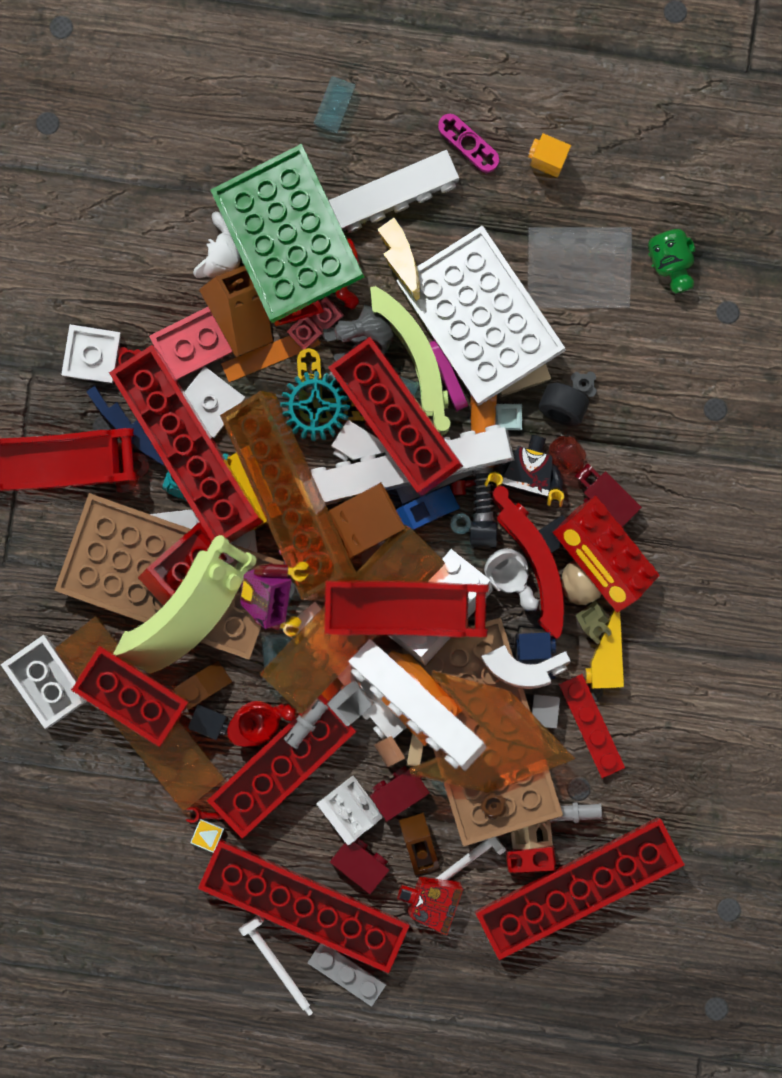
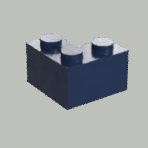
(535, 648)

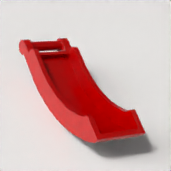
(65, 460)
(515, 522)
(403, 608)

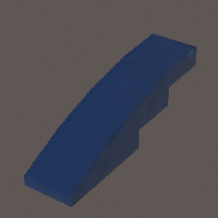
(119, 420)

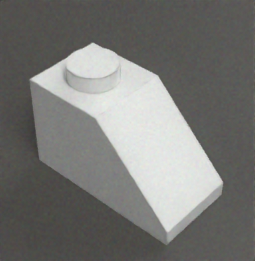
(356, 443)

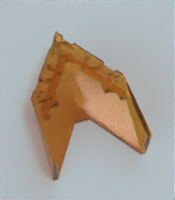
(513, 736)

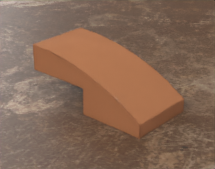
(389, 751)

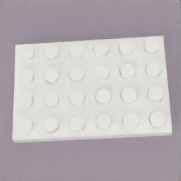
(482, 316)

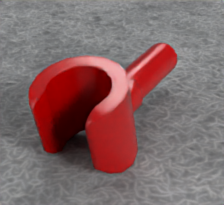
(459, 487)
(203, 815)

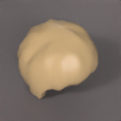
(577, 585)

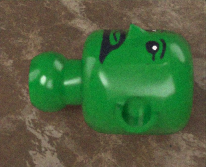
(672, 257)

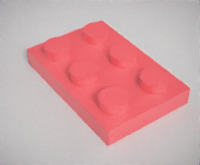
(191, 343)

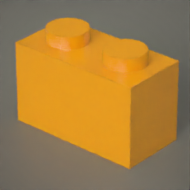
(548, 154)

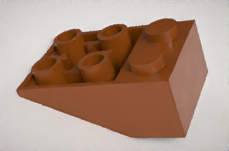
(238, 310)
(366, 520)

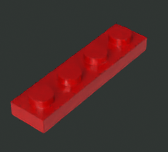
(591, 726)

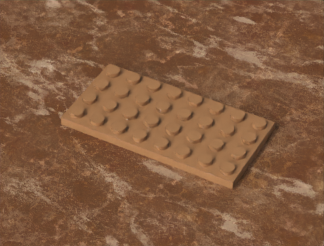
(113, 550)
(527, 800)

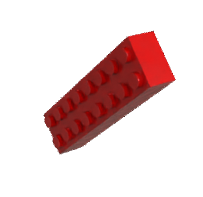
(185, 446)
(579, 888)
(304, 906)

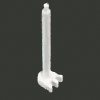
(471, 856)
(250, 928)

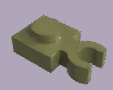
(594, 621)

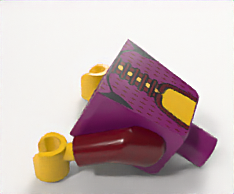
(267, 595)

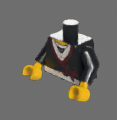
(530, 472)

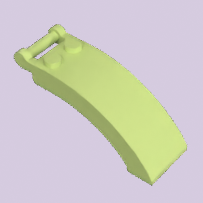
(414, 340)
(190, 611)

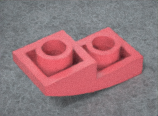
(311, 328)

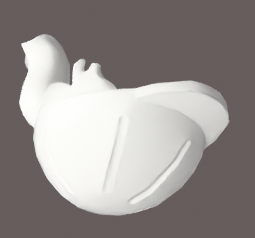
(221, 254)
(510, 573)

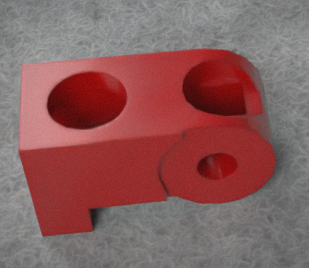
(531, 859)

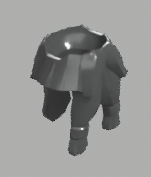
(357, 331)

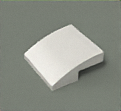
(350, 810)

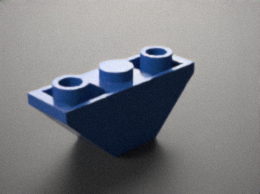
(428, 508)

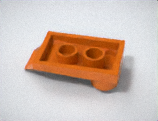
(414, 669)

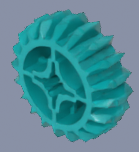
(327, 406)

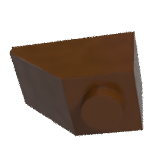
(203, 684)
(419, 844)

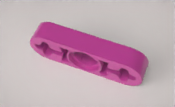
(449, 135)
(448, 378)

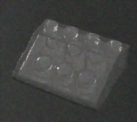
(579, 266)

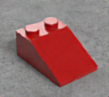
(170, 569)

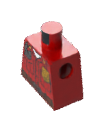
(432, 902)

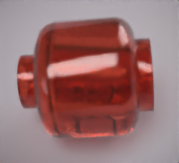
(567, 454)

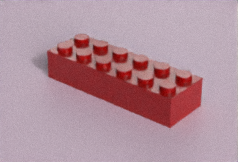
(395, 416)
(277, 772)

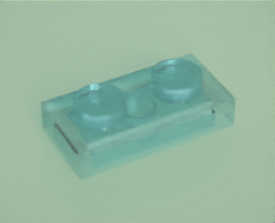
(334, 104)

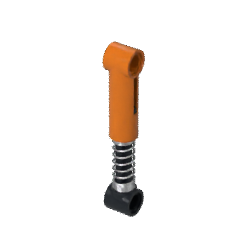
(483, 529)

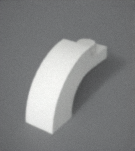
(521, 675)

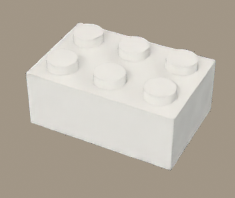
(44, 681)

